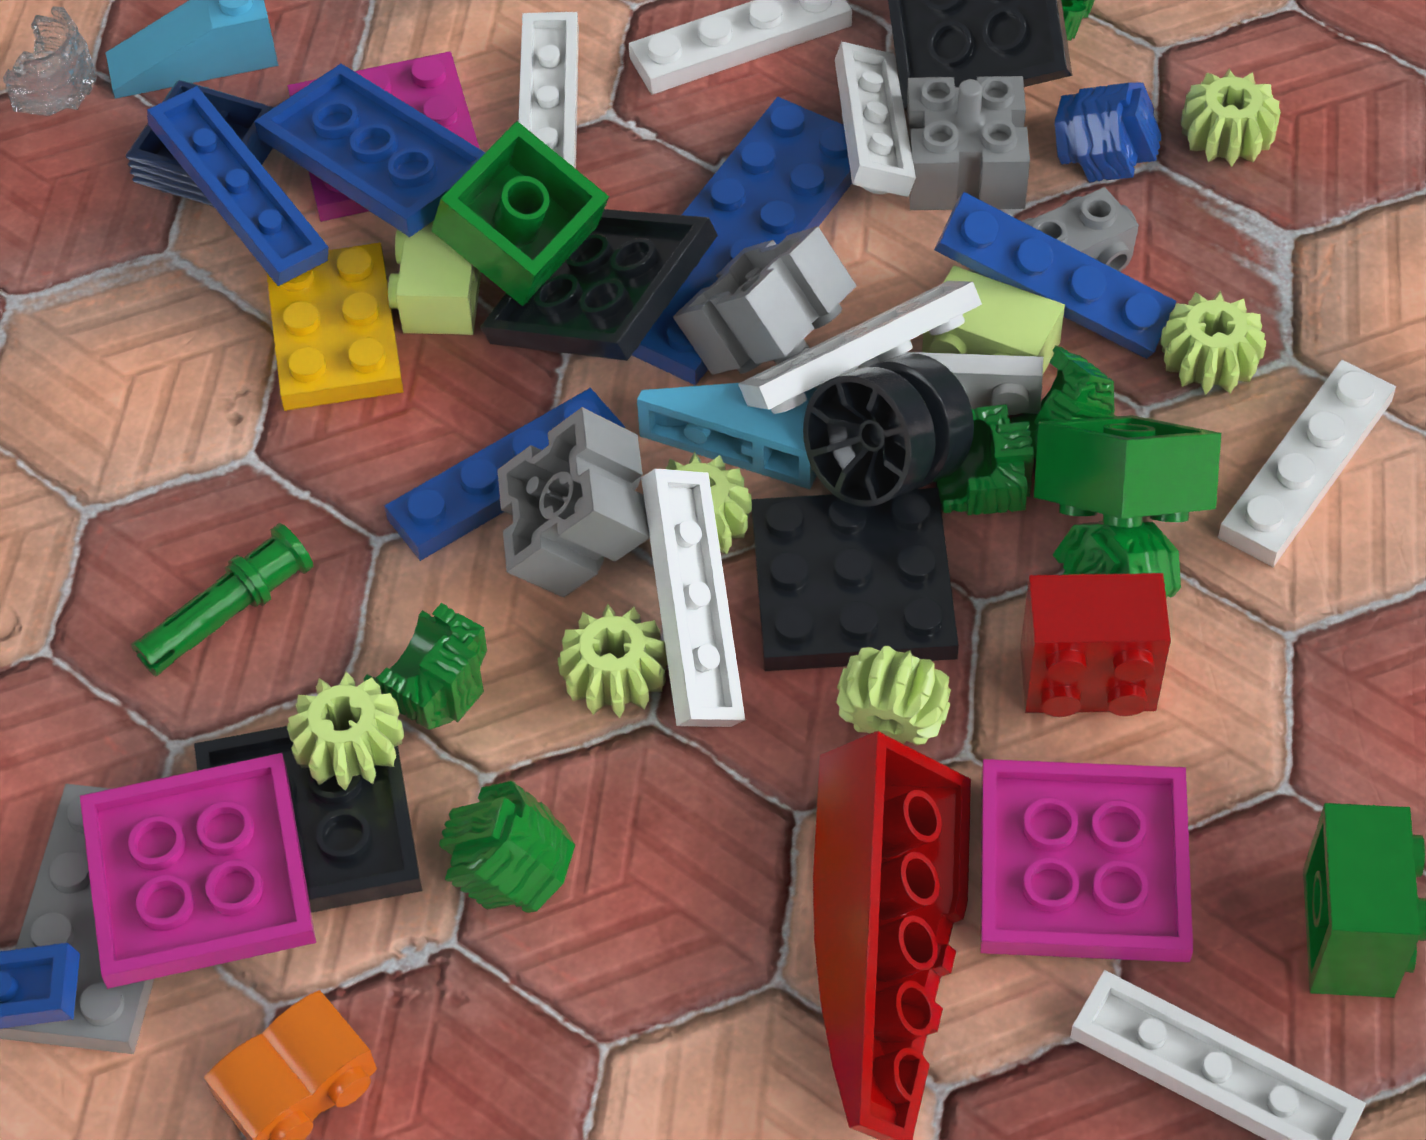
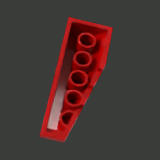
(884, 914)

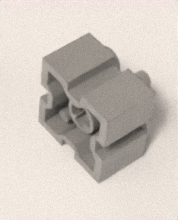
(968, 141)
(766, 303)
(573, 503)

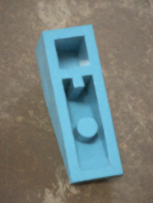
(193, 45)
(719, 422)

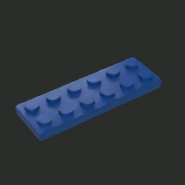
(769, 187)

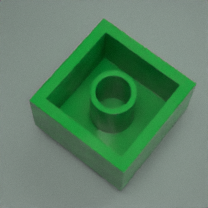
(519, 213)
(1127, 468)
(1363, 900)

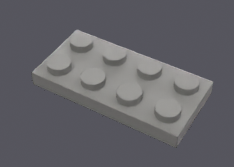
(64, 914)

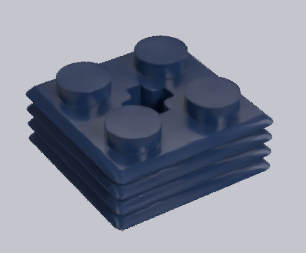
(157, 167)

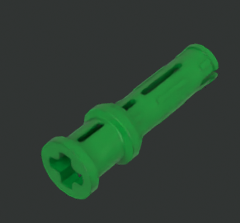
(245, 583)

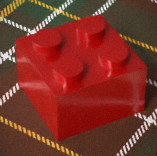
(1094, 643)

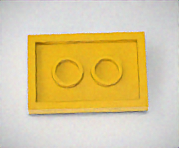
(336, 331)

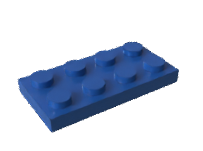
(369, 147)

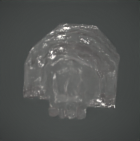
(56, 72)

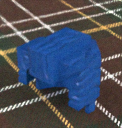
(1107, 130)

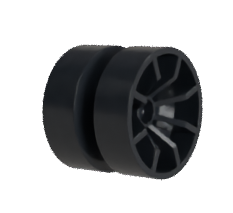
(888, 429)

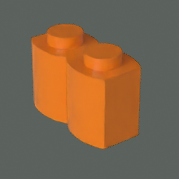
(292, 1072)

